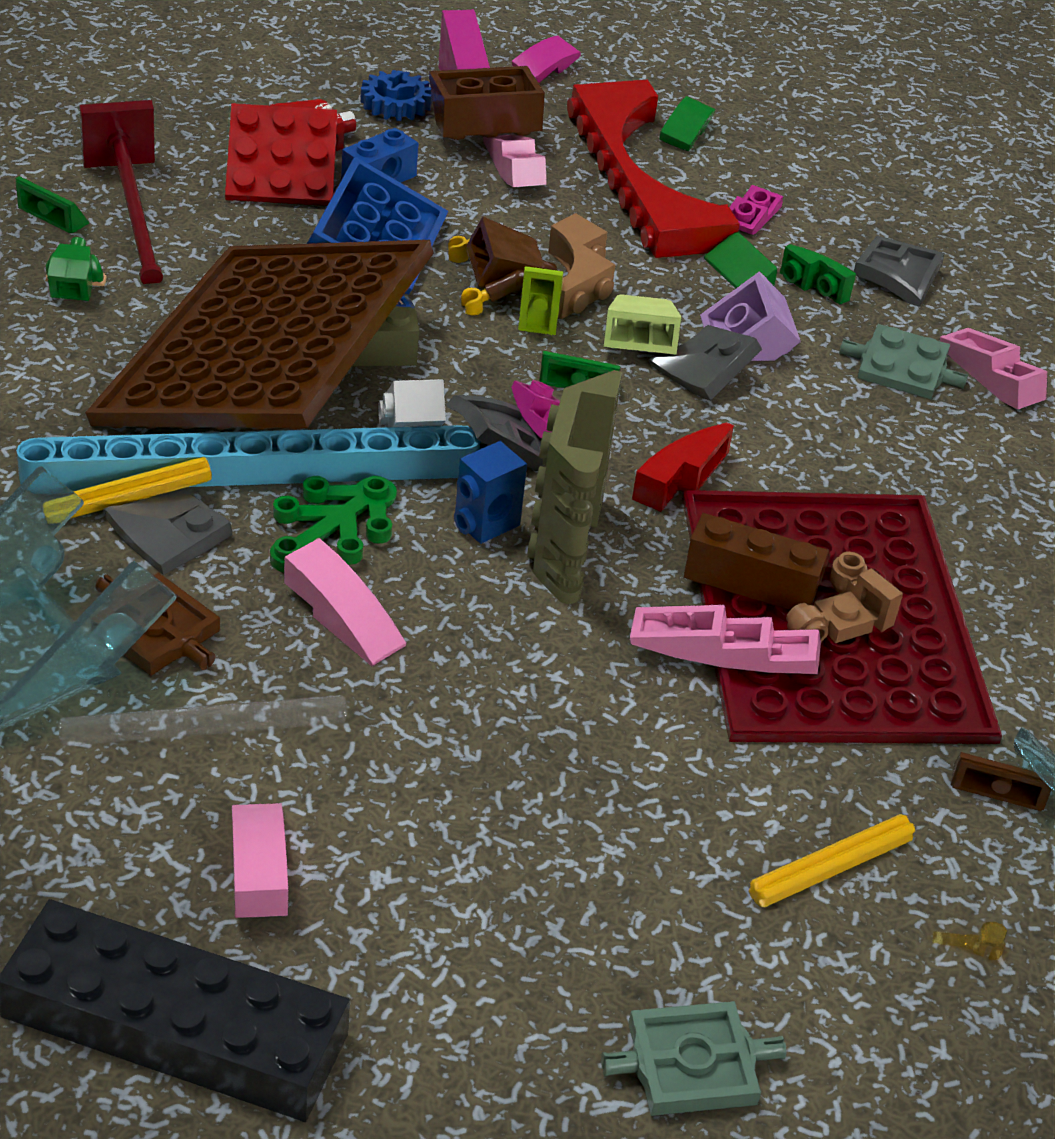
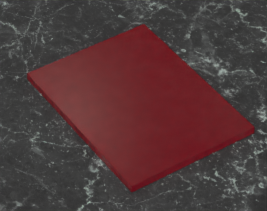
(879, 687)

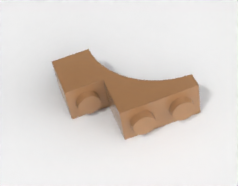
(582, 252)

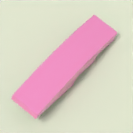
(711, 638)

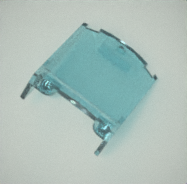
(41, 647)

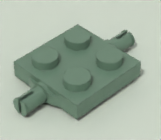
(904, 361)
(693, 1058)

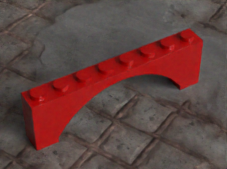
(666, 218)

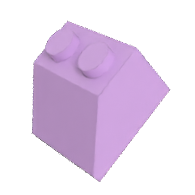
(758, 312)

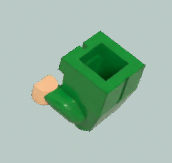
(73, 271)

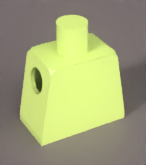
(642, 324)

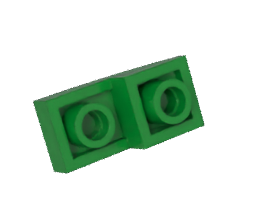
(686, 123)
(812, 269)

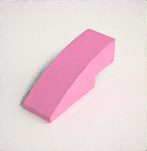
(517, 160)
(997, 367)
(342, 601)
(259, 861)

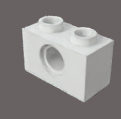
(413, 404)

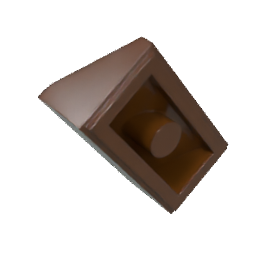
(1000, 781)

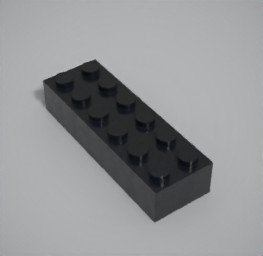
(175, 1009)

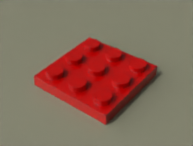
(281, 154)

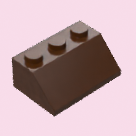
(487, 101)
(755, 562)

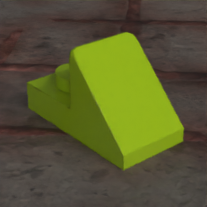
(540, 300)

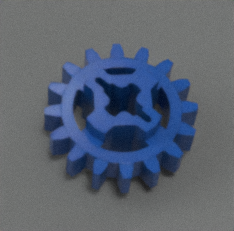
(396, 95)

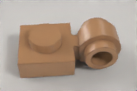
(869, 587)
(836, 616)

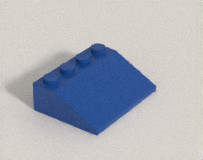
(377, 208)

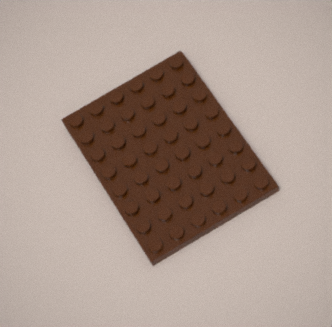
(262, 337)

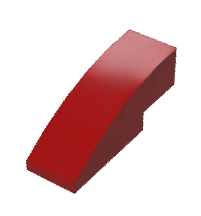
(681, 465)

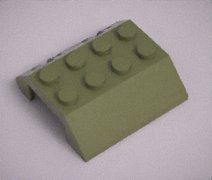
(572, 482)

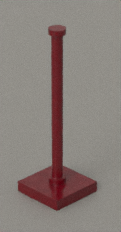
(121, 137)

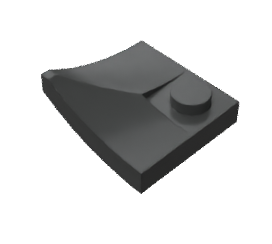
(900, 268)
(708, 360)
(499, 421)
(169, 528)

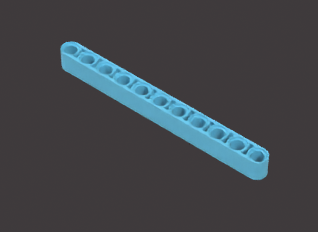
(256, 455)

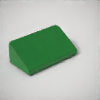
(49, 206)
(739, 261)
(568, 370)

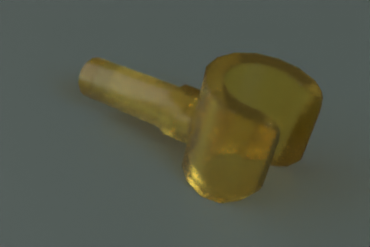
(989, 934)

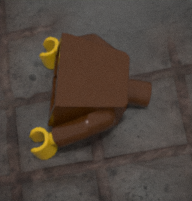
(497, 262)

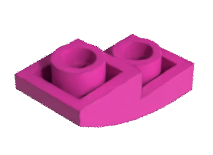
(547, 56)
(755, 208)
(534, 403)

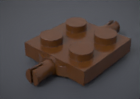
(174, 633)

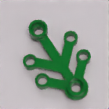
(370, 493)

